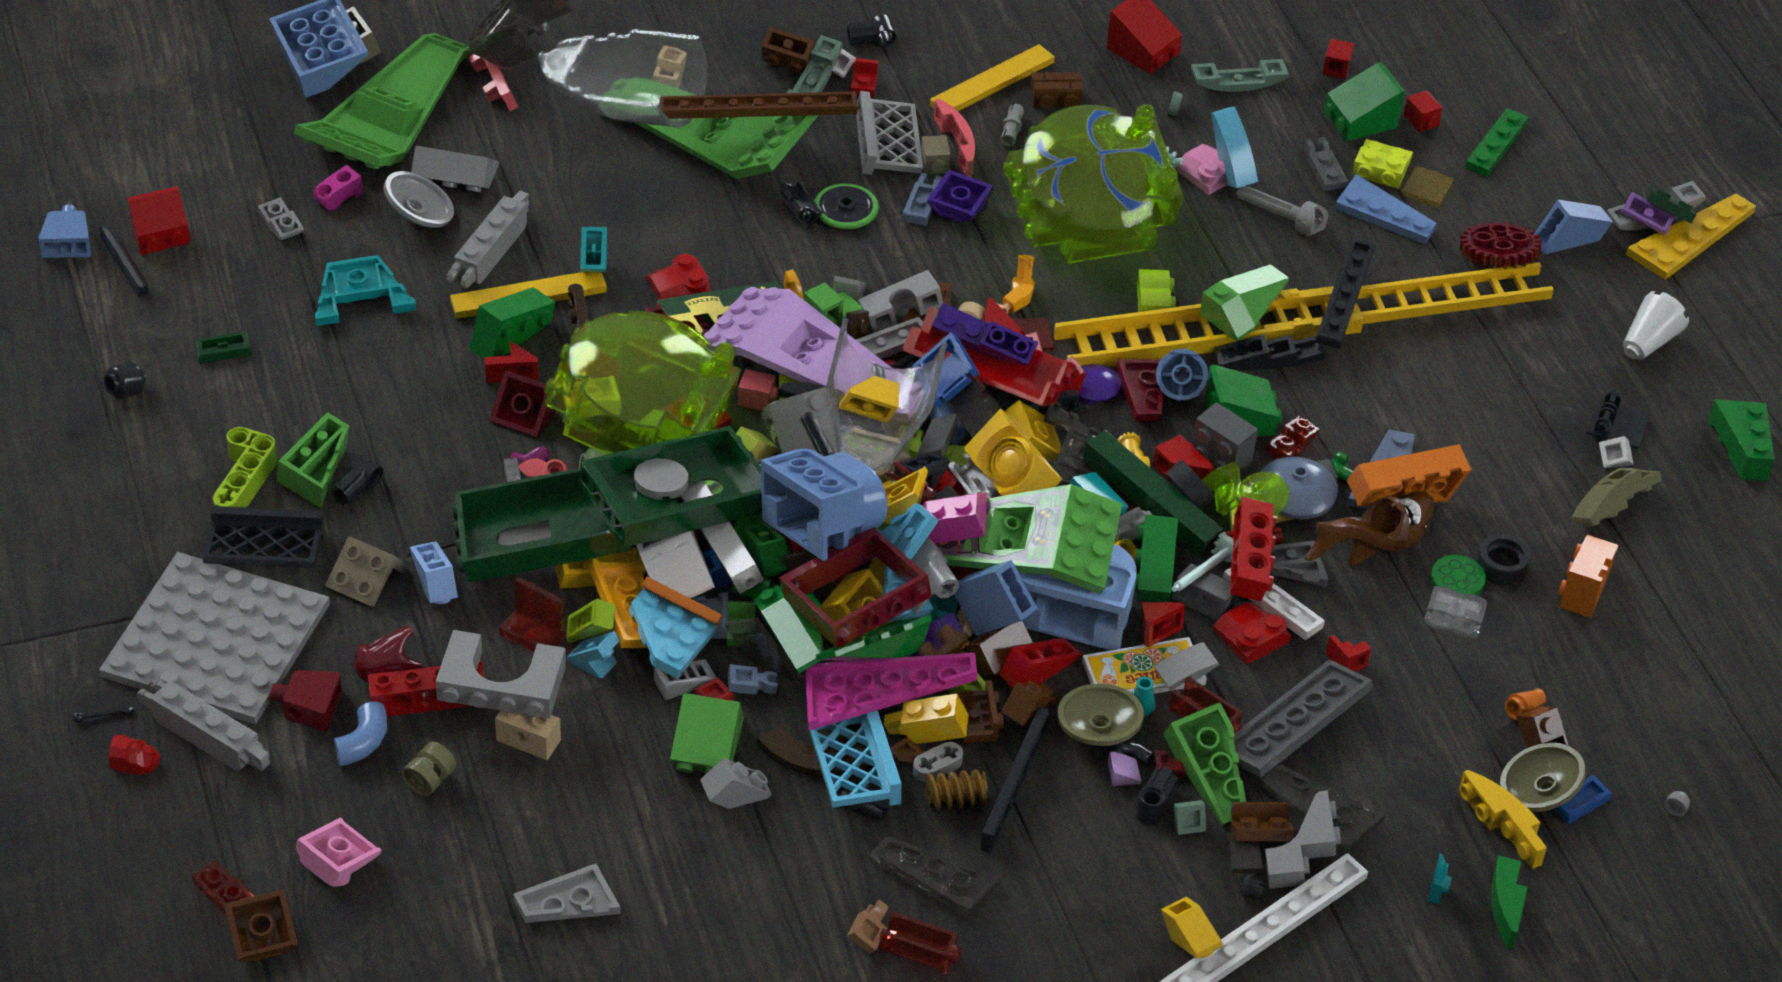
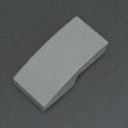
(280, 219)
(1190, 662)

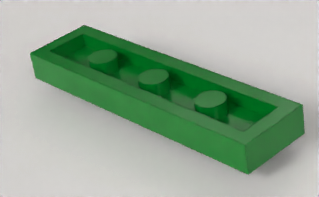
(1496, 142)

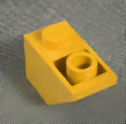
(1191, 928)

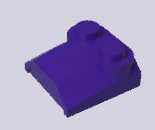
(960, 197)

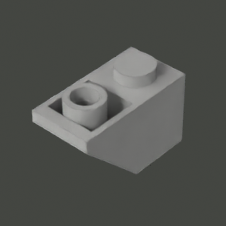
(734, 784)

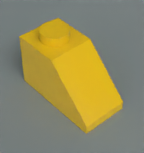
(872, 398)

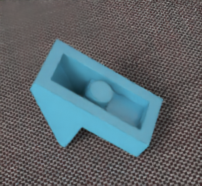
(595, 654)

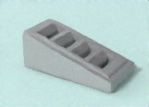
(677, 687)

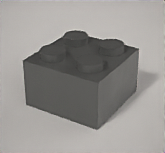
(1224, 438)

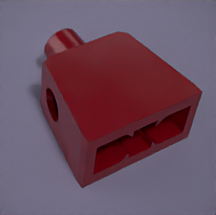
(310, 697)

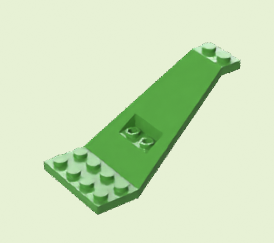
(737, 144)

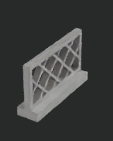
(870, 134)

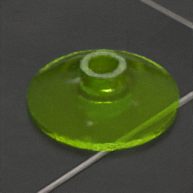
(1273, 486)

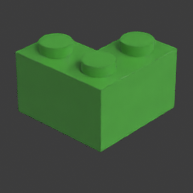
(831, 304)

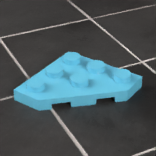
(669, 632)

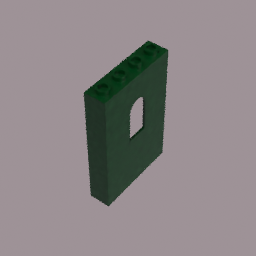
(706, 456)
(555, 498)

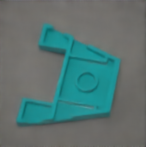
(359, 280)

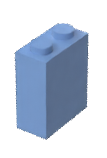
(994, 598)

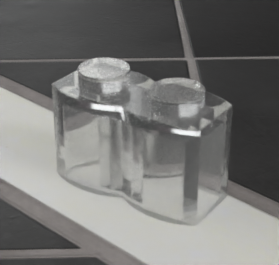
(1455, 611)

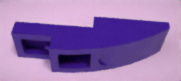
(985, 337)

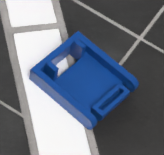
(955, 368)

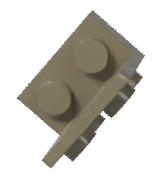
(362, 571)

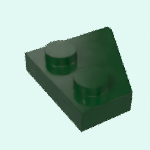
(1662, 199)

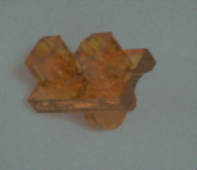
(953, 641)

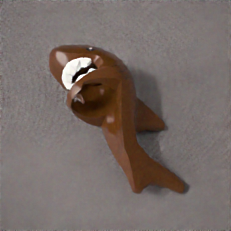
(1379, 528)

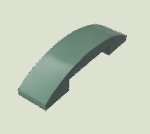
(820, 67)
(1240, 80)

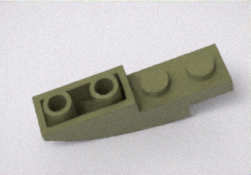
(1611, 494)

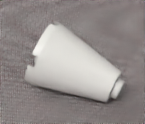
(1654, 325)

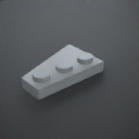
(568, 897)

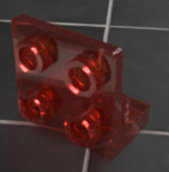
(536, 617)

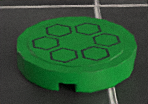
(1458, 574)

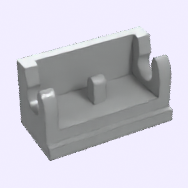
(973, 478)

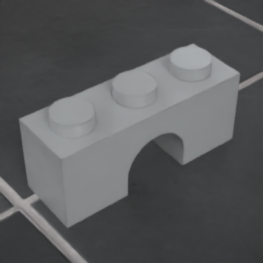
(914, 292)

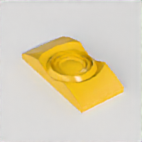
(1010, 458)

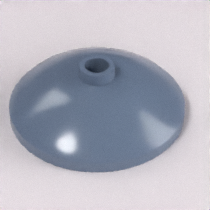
(1309, 485)

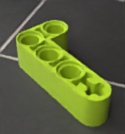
(254, 460)

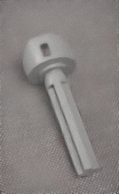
(1303, 216)

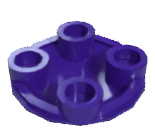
(1099, 384)

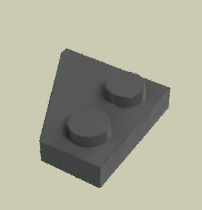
(1291, 564)

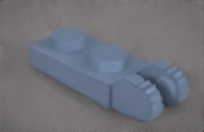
(917, 209)

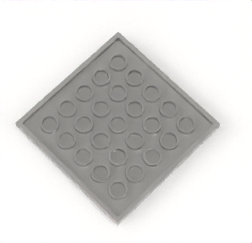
(216, 635)

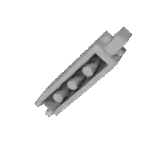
(490, 240)
(204, 725)

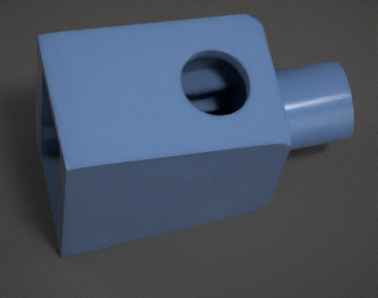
(65, 234)

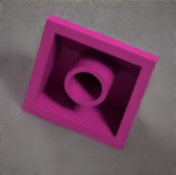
(958, 517)

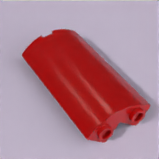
(1037, 382)

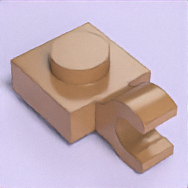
(867, 927)

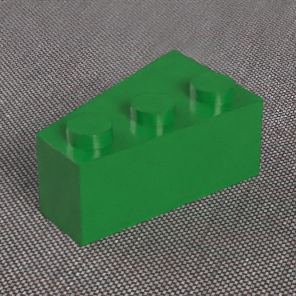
(510, 320)
(1746, 435)
(1155, 558)

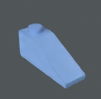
(434, 572)

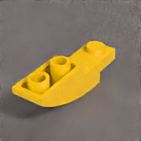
(1501, 809)

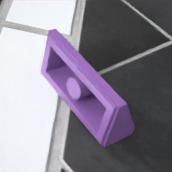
(1648, 213)

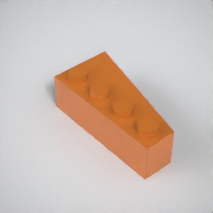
(1430, 471)

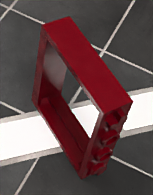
(839, 562)

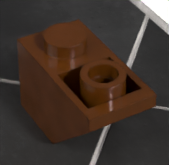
(1026, 699)
(1541, 726)

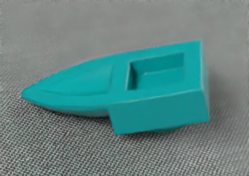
(1440, 881)

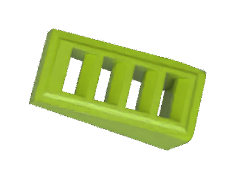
(590, 620)

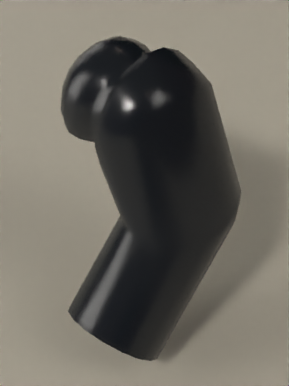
(1135, 750)

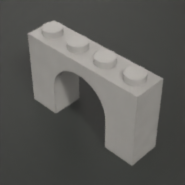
(529, 694)

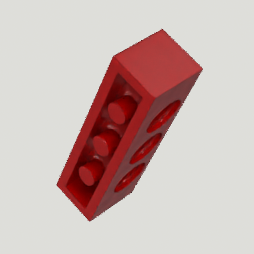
(1252, 549)
(410, 690)

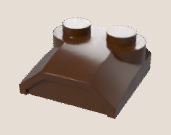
(261, 926)

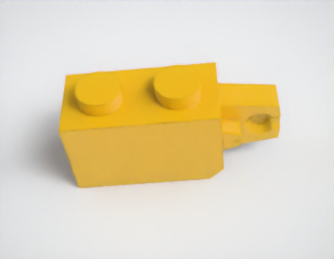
(930, 719)

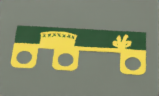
(713, 302)

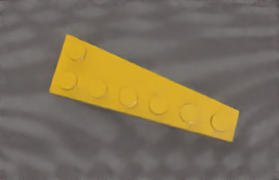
(1685, 240)

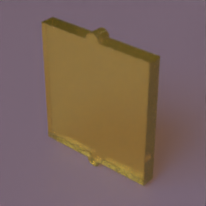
(1427, 186)

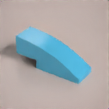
(1233, 148)

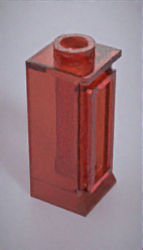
(1197, 698)
(920, 941)

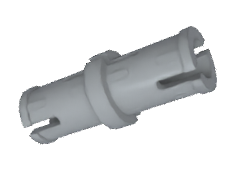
(1012, 125)

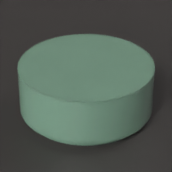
(1175, 104)

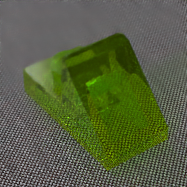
(1226, 486)

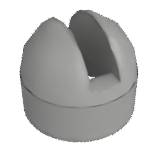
(1677, 803)

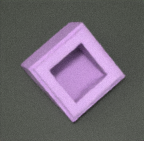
(1123, 769)

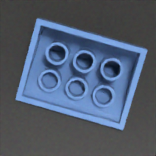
(318, 44)

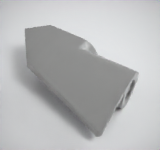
(934, 564)

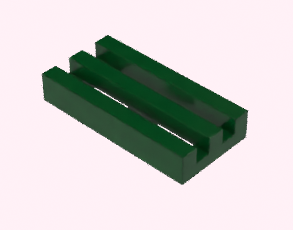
(223, 347)

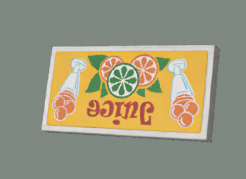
(1126, 665)

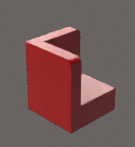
(1347, 655)

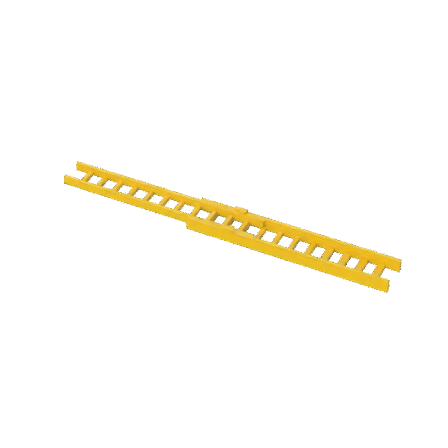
(1300, 327)

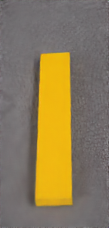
(996, 78)
(555, 288)

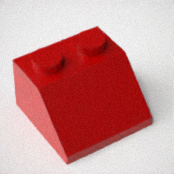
(158, 220)

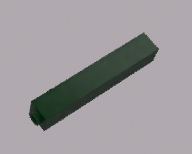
(1150, 491)

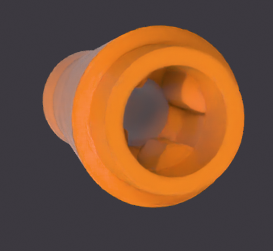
(1524, 701)

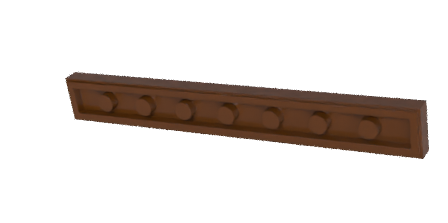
(759, 105)

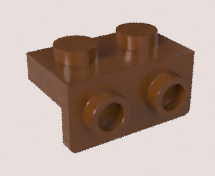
(983, 715)

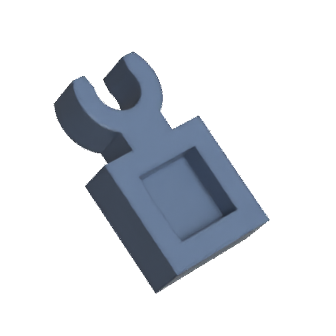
(748, 680)

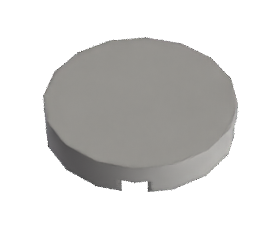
(660, 478)

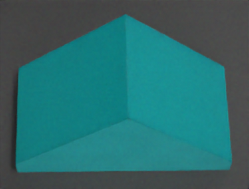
(593, 249)

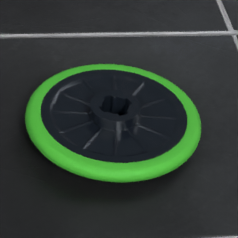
(847, 206)

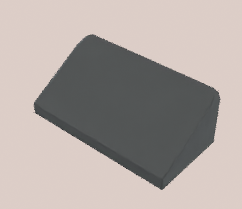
(939, 435)

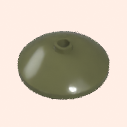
(1100, 714)
(1544, 776)

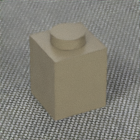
(935, 154)

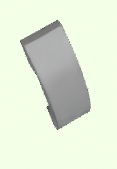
(1687, 192)

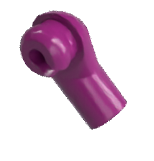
(539, 453)

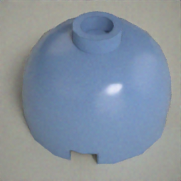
(1182, 375)

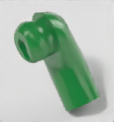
(1340, 466)

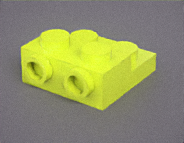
(1382, 163)

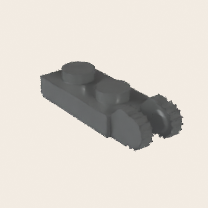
(1325, 165)

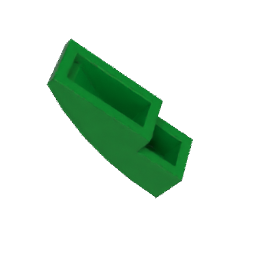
(1507, 899)

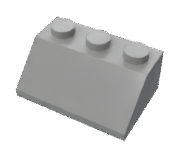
(454, 168)
(787, 421)

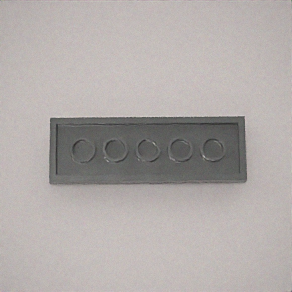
(1298, 716)

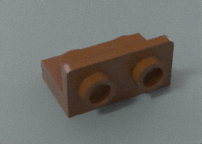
(1261, 821)

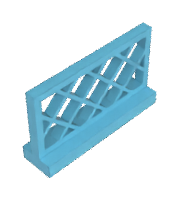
(880, 757)

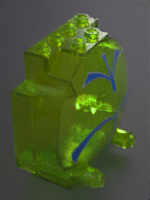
(1094, 182)

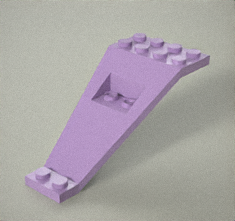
(782, 334)

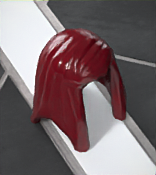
(385, 655)

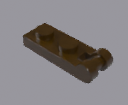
(577, 305)

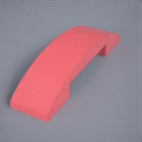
(952, 121)

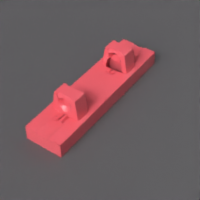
(498, 87)

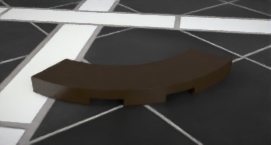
(789, 750)

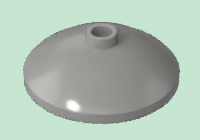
(418, 199)

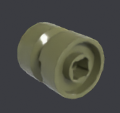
(429, 769)

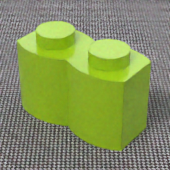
(1155, 290)

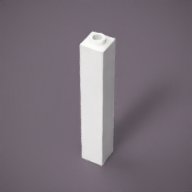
(727, 545)

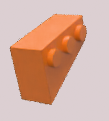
(1587, 575)

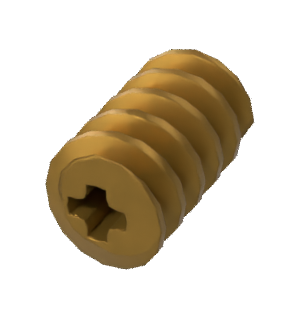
(956, 789)

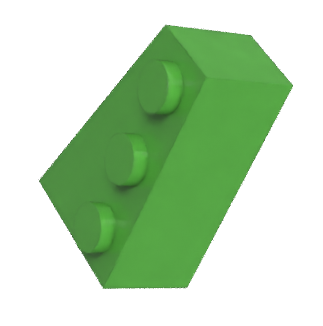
(314, 459)

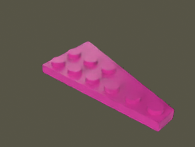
(863, 686)

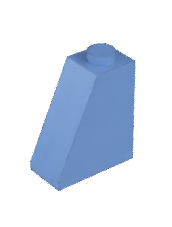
(1572, 225)

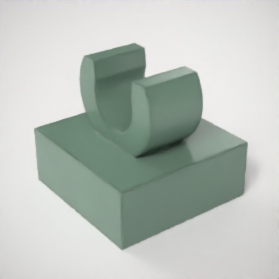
(1190, 817)

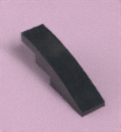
(1263, 354)

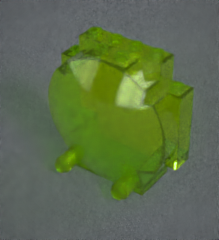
(640, 381)

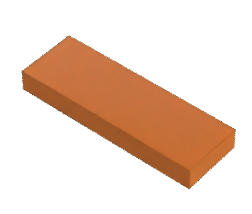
(683, 601)

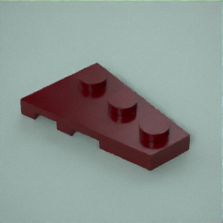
(1141, 388)

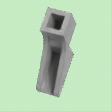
(1315, 839)

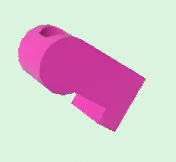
(338, 188)

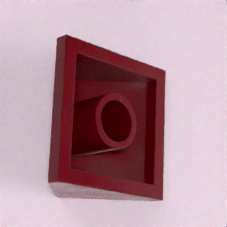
(522, 404)

